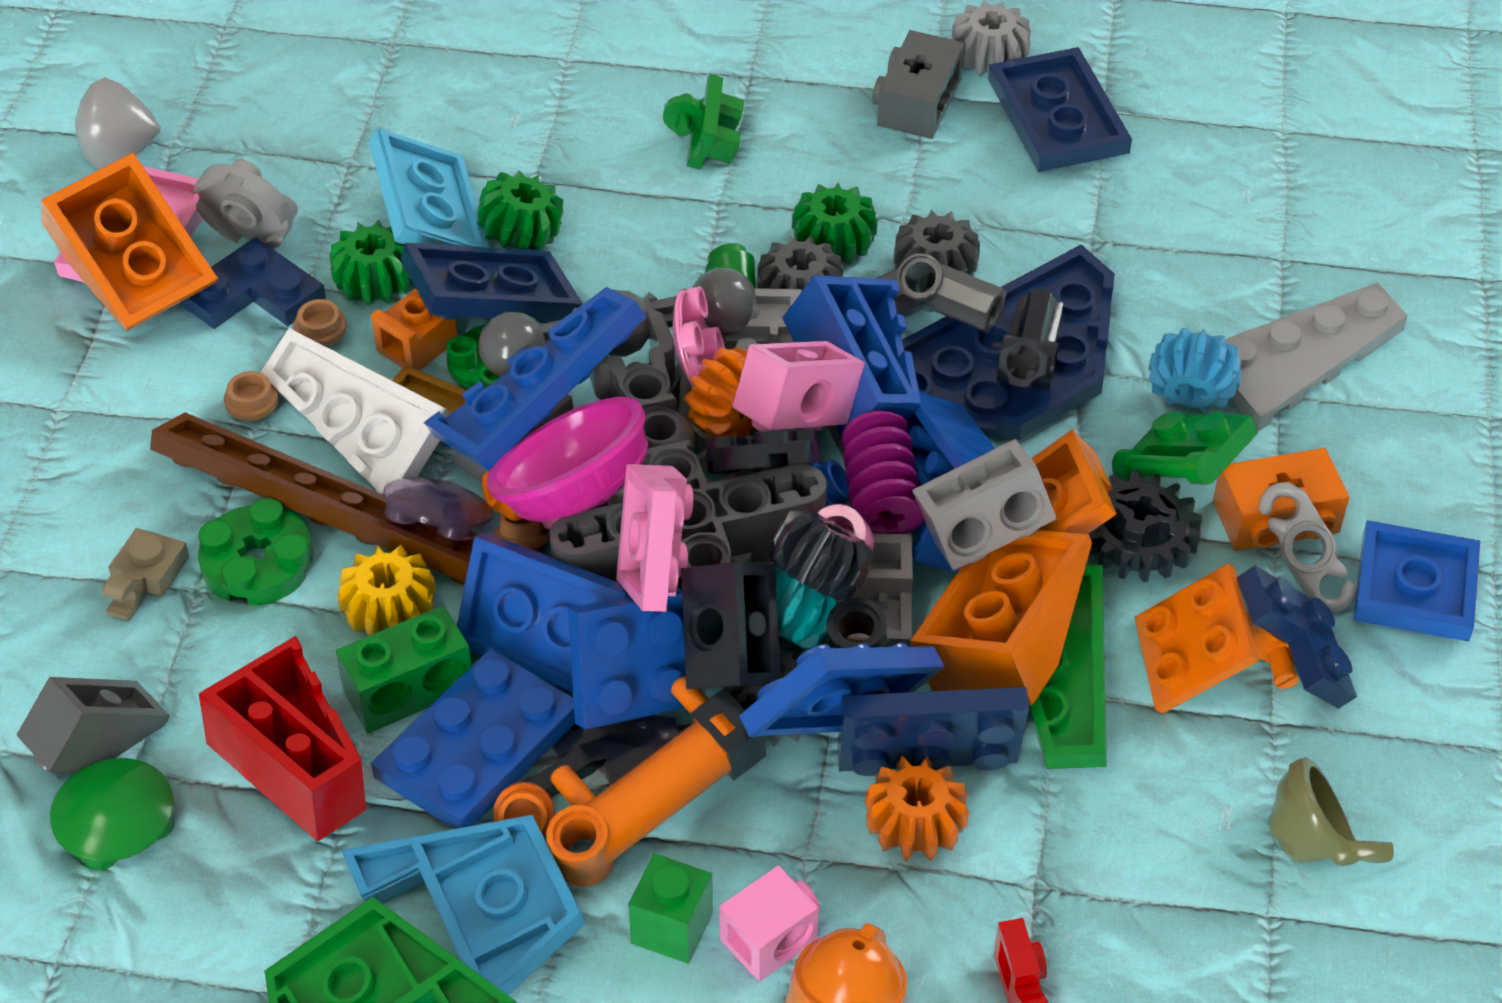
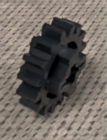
(1149, 529)

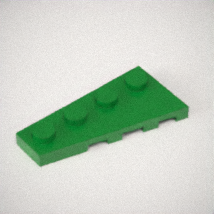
(1072, 705)

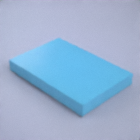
(425, 192)

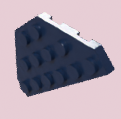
(963, 361)

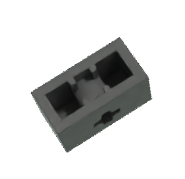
(919, 84)

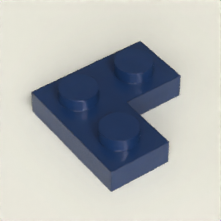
(257, 276)
(1306, 628)

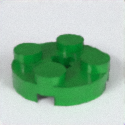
(251, 527)

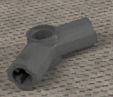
(952, 294)

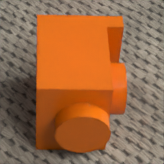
(410, 333)

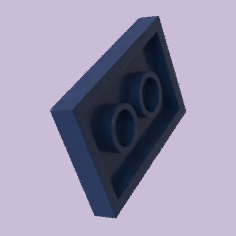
(1059, 109)
(489, 281)
(948, 726)

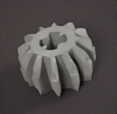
(991, 35)

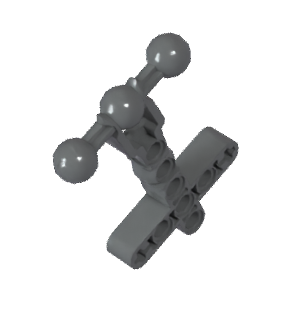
(726, 514)

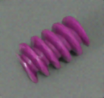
(881, 472)

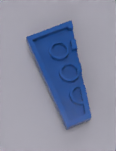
(537, 380)

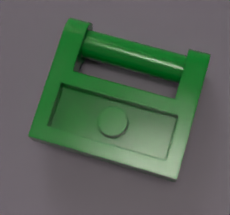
(1187, 447)

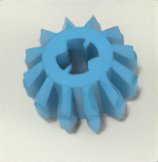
(1195, 369)

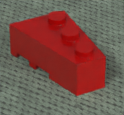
(286, 739)

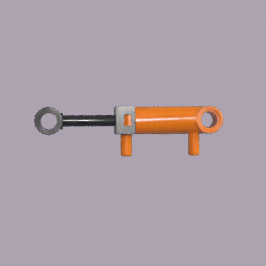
(679, 769)

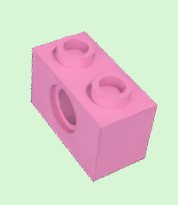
(797, 385)

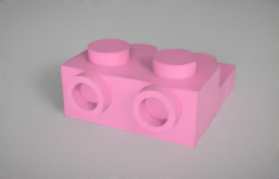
(651, 533)

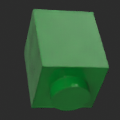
(671, 908)

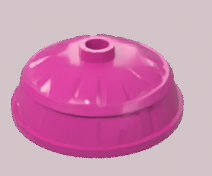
(571, 460)

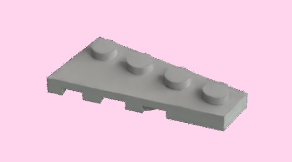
(1309, 348)

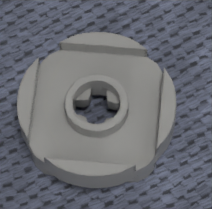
(244, 204)

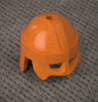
(848, 968)

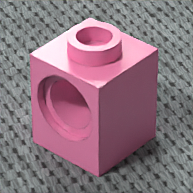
(769, 922)

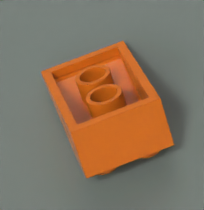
(126, 242)
(1007, 615)

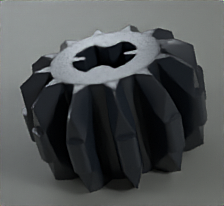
(820, 554)

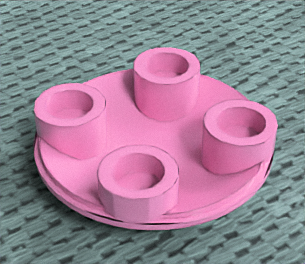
(691, 335)

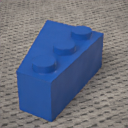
(864, 322)
(942, 440)

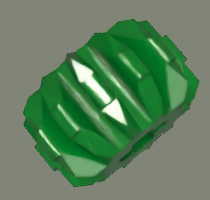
(520, 211)
(836, 218)
(369, 264)

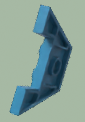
(491, 888)

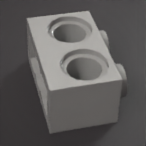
(981, 498)

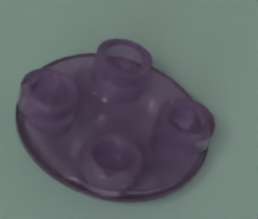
(436, 503)

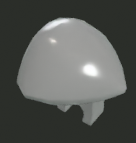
(112, 123)

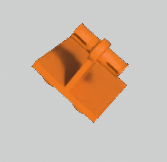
(1204, 639)

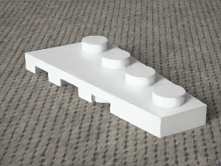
(355, 409)

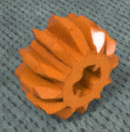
(715, 393)
(916, 808)

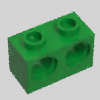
(402, 668)

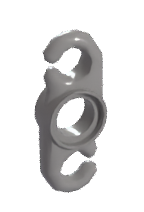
(1307, 519)

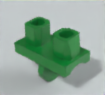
(708, 122)

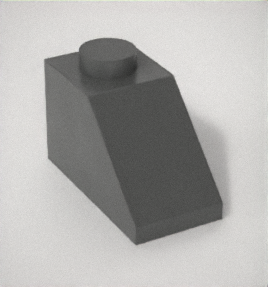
(88, 721)

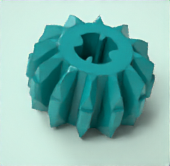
(801, 613)

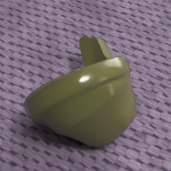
(1313, 824)

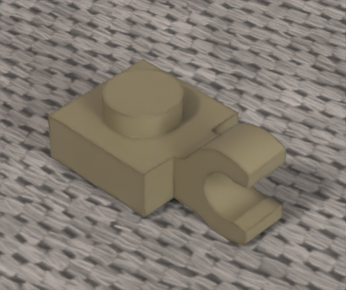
(142, 565)

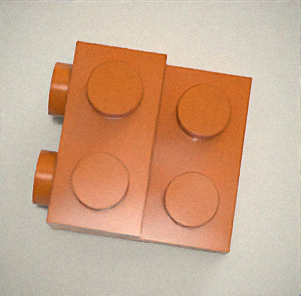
(1074, 485)

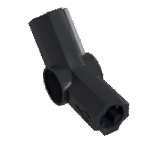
(1031, 347)

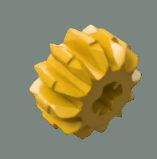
(385, 590)

